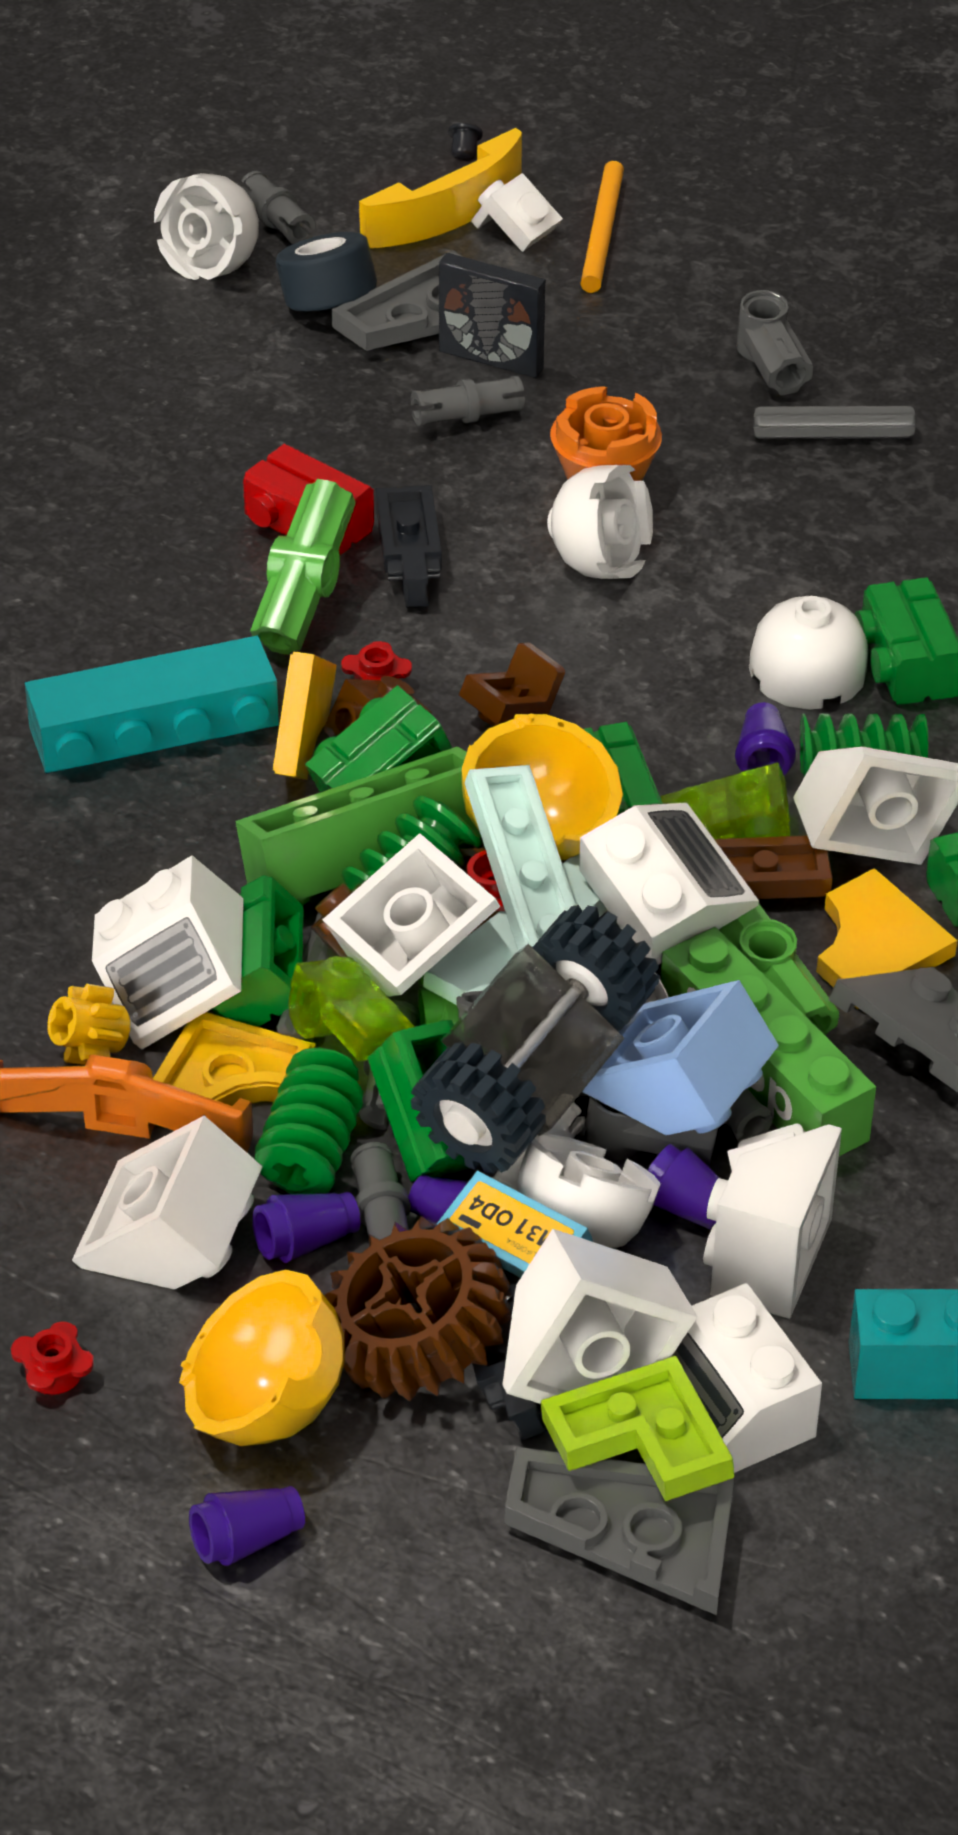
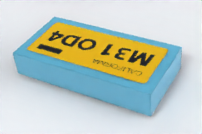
(508, 1221)

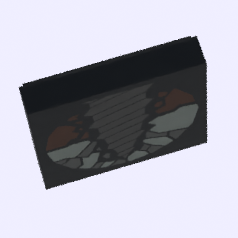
(491, 315)

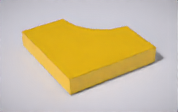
(303, 712)
(880, 932)
(229, 1060)

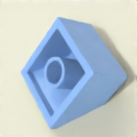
(686, 1060)

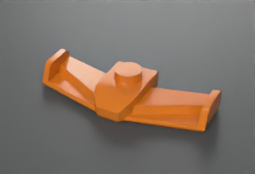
(118, 1098)

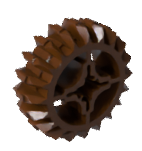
(451, 1281)

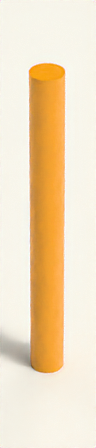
(602, 227)

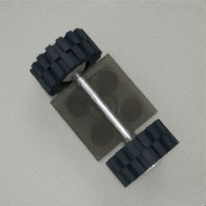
(534, 1038)

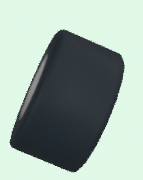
(326, 271)

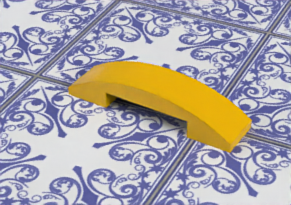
(408, 216)

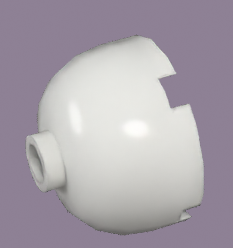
(206, 225)
(602, 521)
(809, 652)
(588, 1188)

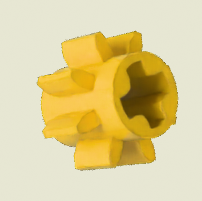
(88, 1023)

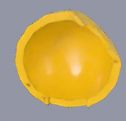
(570, 769)
(264, 1361)

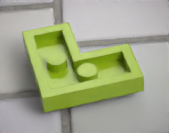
(644, 1411)

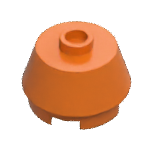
(606, 432)

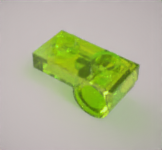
(740, 804)
(343, 1002)

